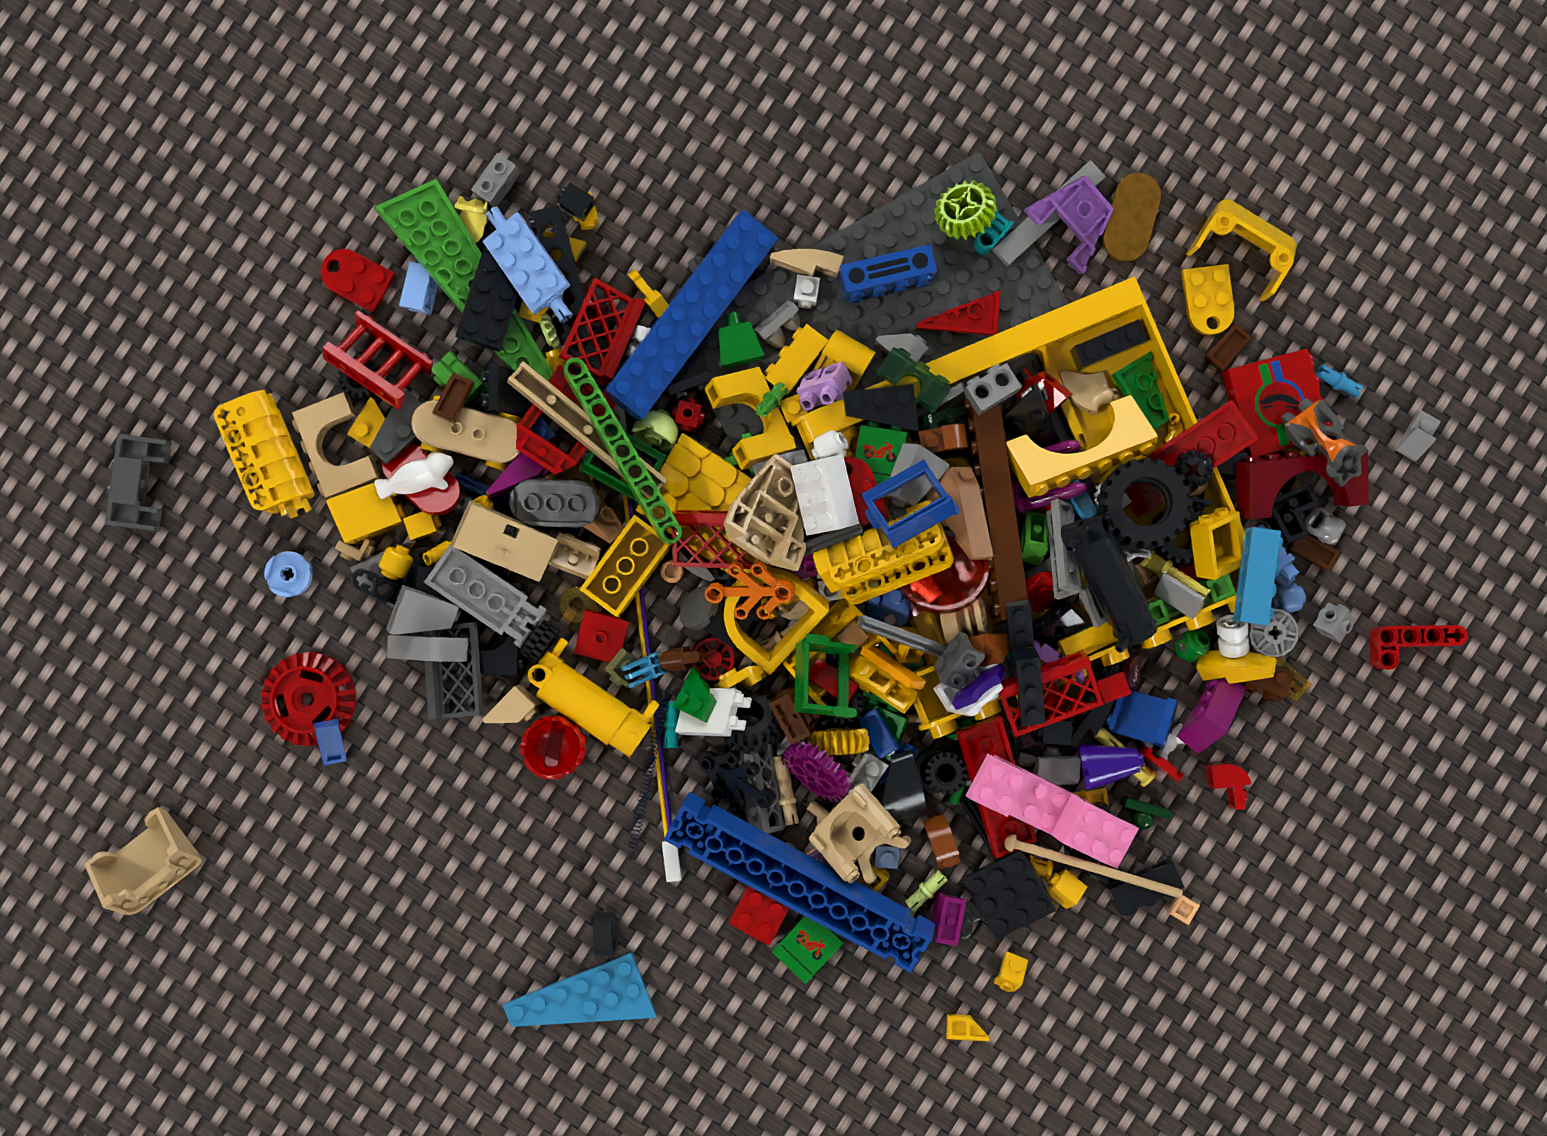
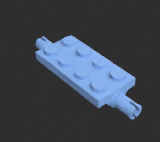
(527, 264)

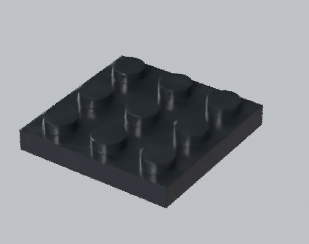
(1009, 893)

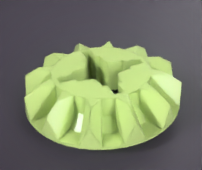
(549, 331)

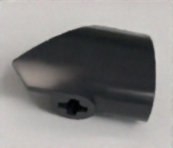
(903, 791)

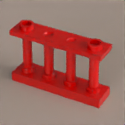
(375, 380)

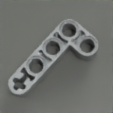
(427, 648)

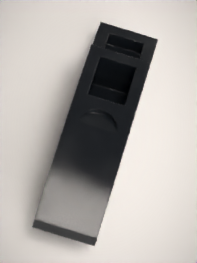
(1094, 718)

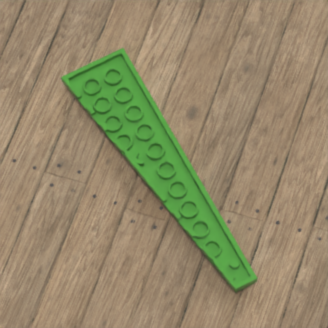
(446, 250)

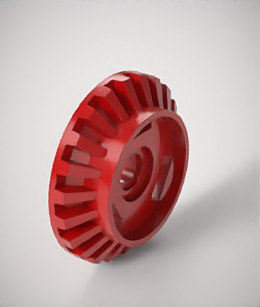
(335, 691)

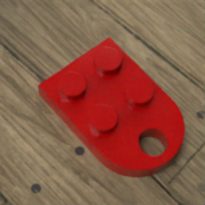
(357, 278)
(861, 481)

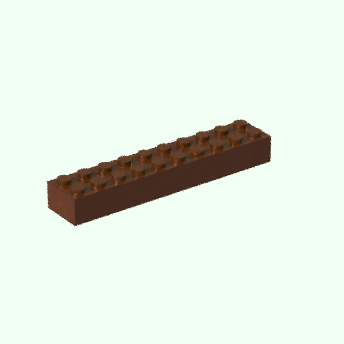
(994, 480)

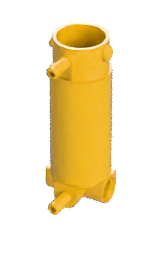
(589, 704)

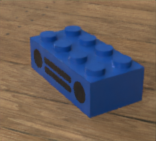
(887, 273)

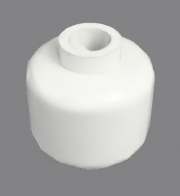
(829, 444)

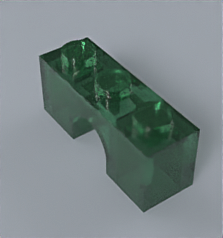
(899, 365)

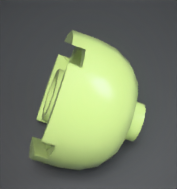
(657, 429)

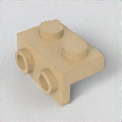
(575, 555)

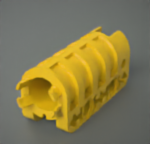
(266, 452)

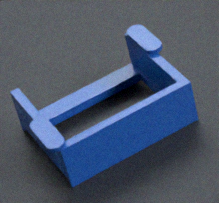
(917, 521)

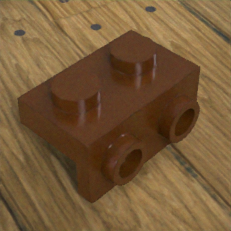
(1272, 688)

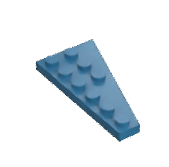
(596, 994)

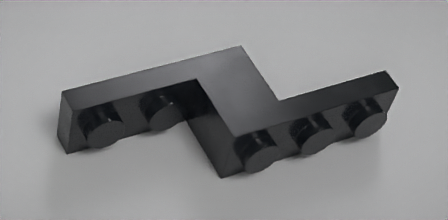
(1025, 663)

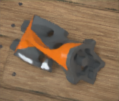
(1328, 439)

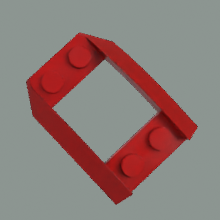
(539, 448)

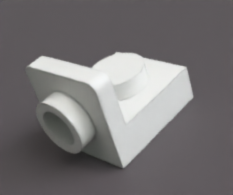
(806, 291)

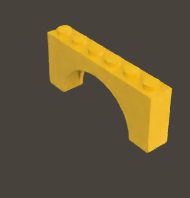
(1045, 470)

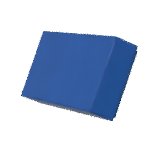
(879, 733)
(330, 742)

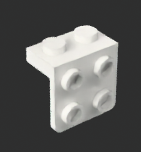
(946, 695)

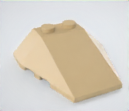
(768, 517)

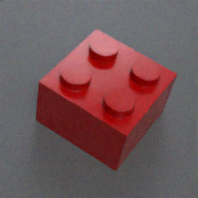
(758, 915)

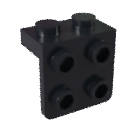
(691, 377)
(498, 394)

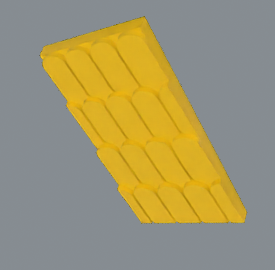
(701, 482)

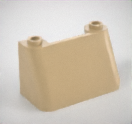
(143, 867)

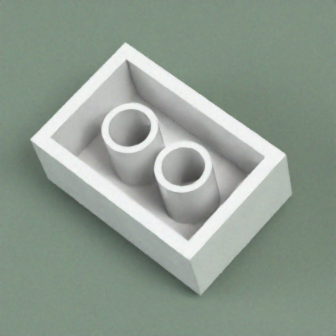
(824, 495)

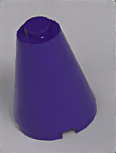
(1108, 764)

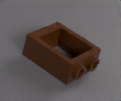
(795, 725)

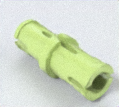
(926, 890)

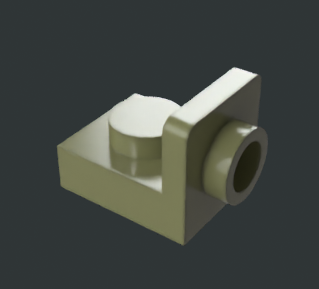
(614, 667)

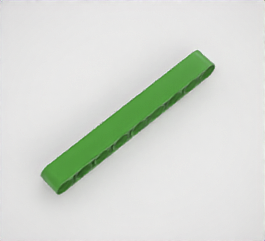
(619, 440)

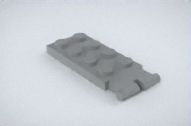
(484, 595)

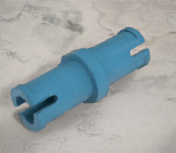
(1339, 381)

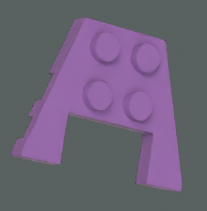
(1081, 210)

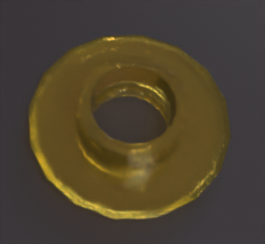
(565, 604)

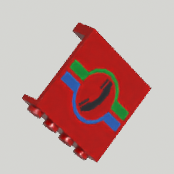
(1269, 391)

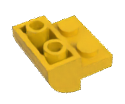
(851, 352)

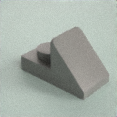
(1418, 436)

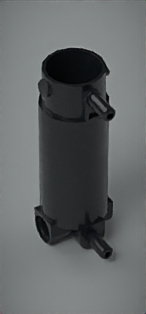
(1110, 579)

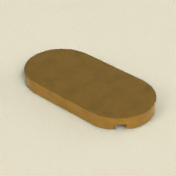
(1133, 217)

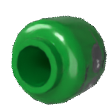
(1192, 645)

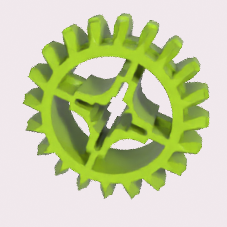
(969, 216)

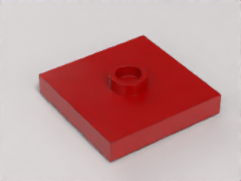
(601, 635)

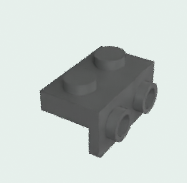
(958, 662)

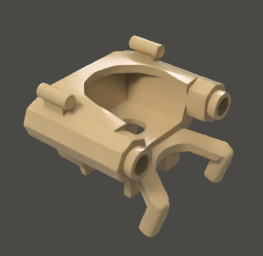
(836, 840)

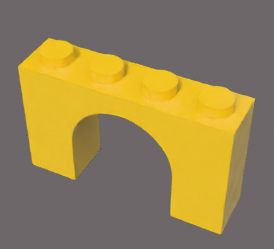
(748, 389)

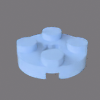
(283, 562)

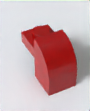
(1230, 777)

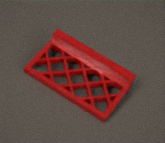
(621, 335)
(704, 518)
(1050, 672)

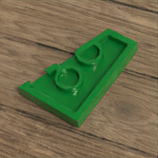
(1141, 383)

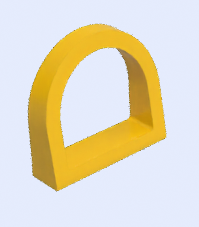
(772, 659)

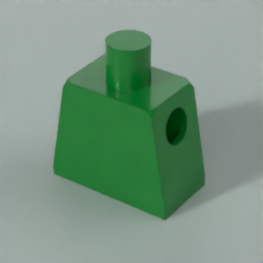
(738, 343)

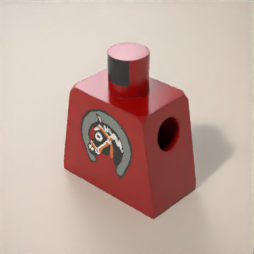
(1053, 391)

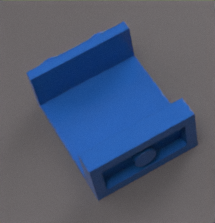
(1143, 717)

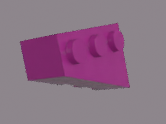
(1212, 714)

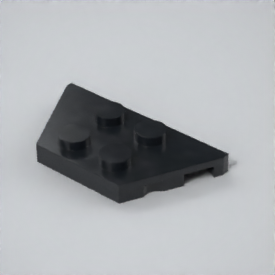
(1030, 417)

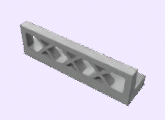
(1063, 563)
(755, 815)

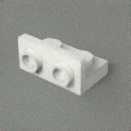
(866, 770)

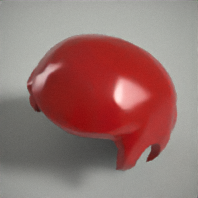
(553, 747)

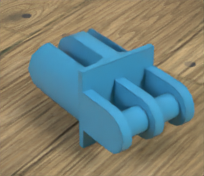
(646, 668)

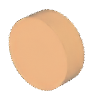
(670, 573)

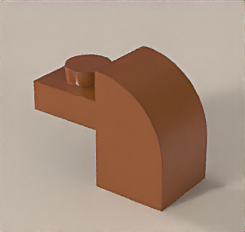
(946, 438)
(942, 841)

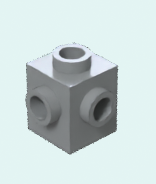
(1334, 622)

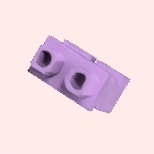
(824, 387)

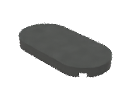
(554, 503)

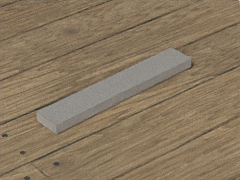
(1027, 232)

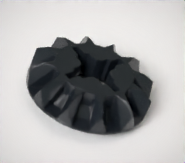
(1193, 457)

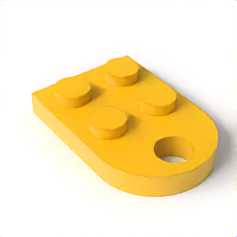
(1208, 296)

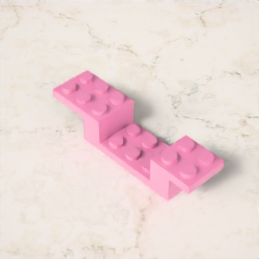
(1051, 809)

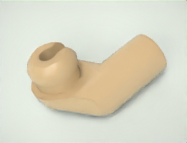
(819, 811)

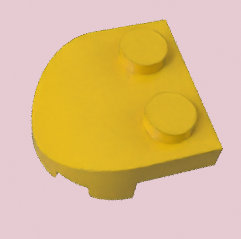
(744, 677)

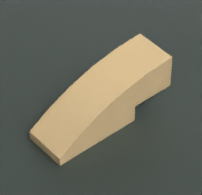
(807, 261)

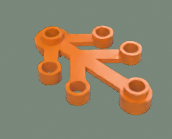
(753, 589)

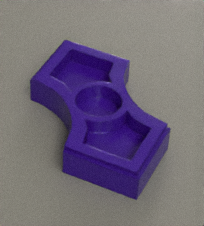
(985, 681)

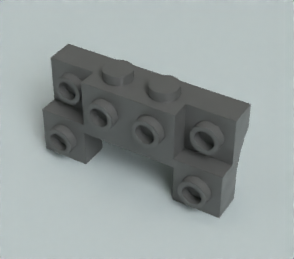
(130, 482)

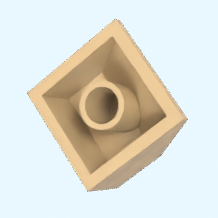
(514, 707)

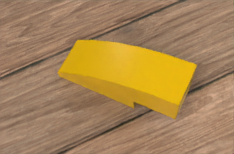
(1235, 670)

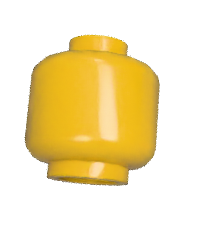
(395, 562)

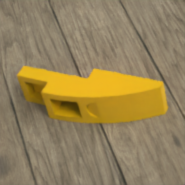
(875, 680)

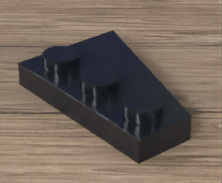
(883, 405)

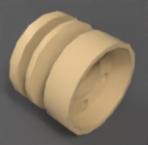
(965, 620)

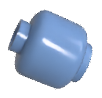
(1289, 598)

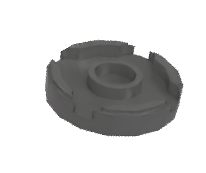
(697, 610)

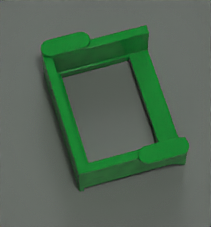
(611, 481)
(822, 644)

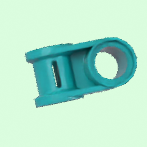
(995, 233)

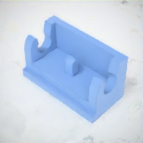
(418, 290)

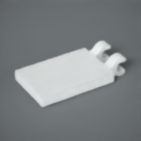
(722, 719)

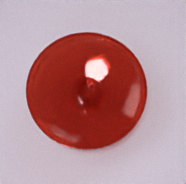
(951, 588)

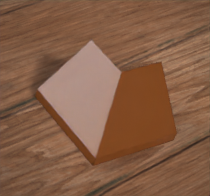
(993, 646)

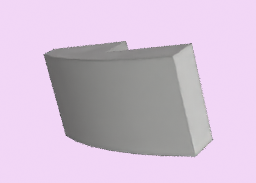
(700, 572)

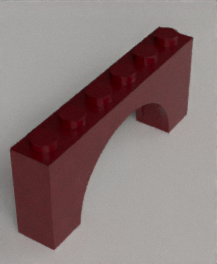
(1261, 480)

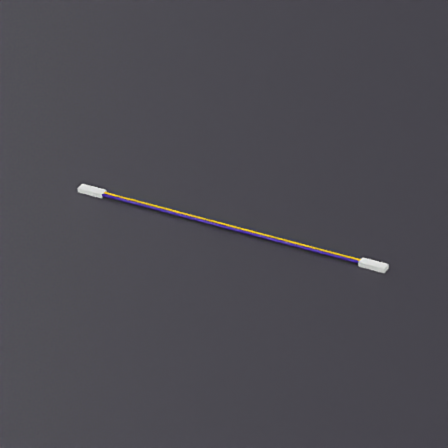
(670, 852)

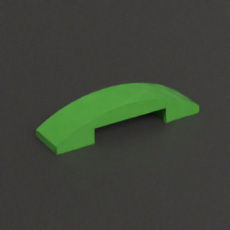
(1220, 589)

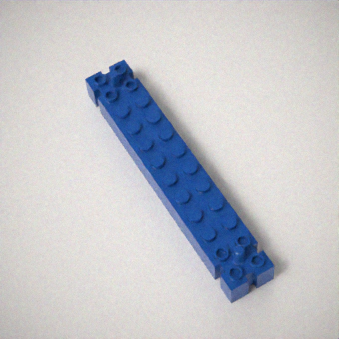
(800, 882)

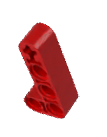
(1418, 637)

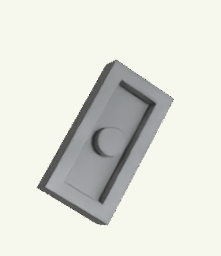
(770, 328)

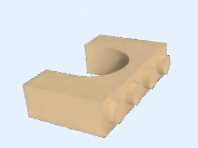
(313, 424)

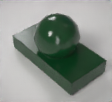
(1144, 812)

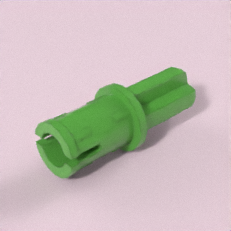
(771, 400)

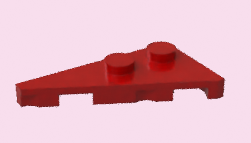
(975, 317)

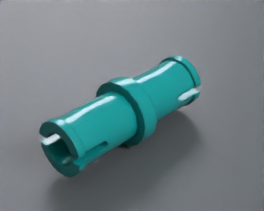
(670, 724)

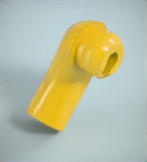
(1174, 427)

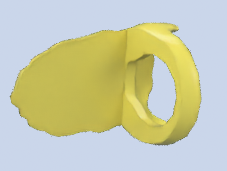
(473, 216)

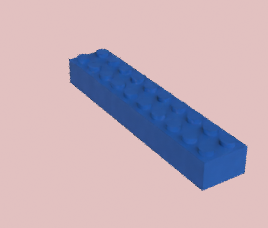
(690, 315)

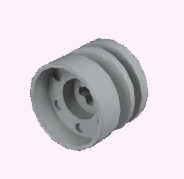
(1274, 645)

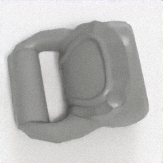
(1329, 528)

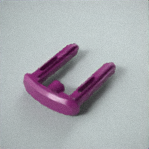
(1071, 490)

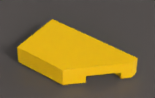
(964, 1028)

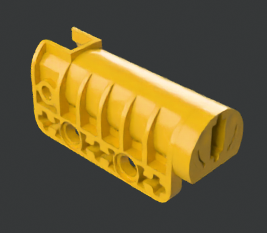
(872, 558)

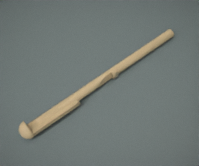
(1011, 843)

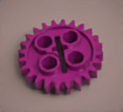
(817, 771)

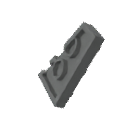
(396, 430)

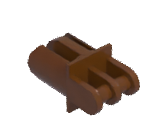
(681, 658)

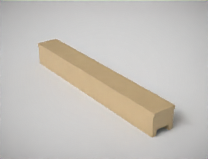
(573, 420)

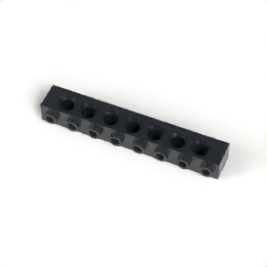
(553, 218)

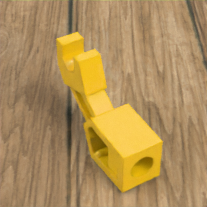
(653, 298)

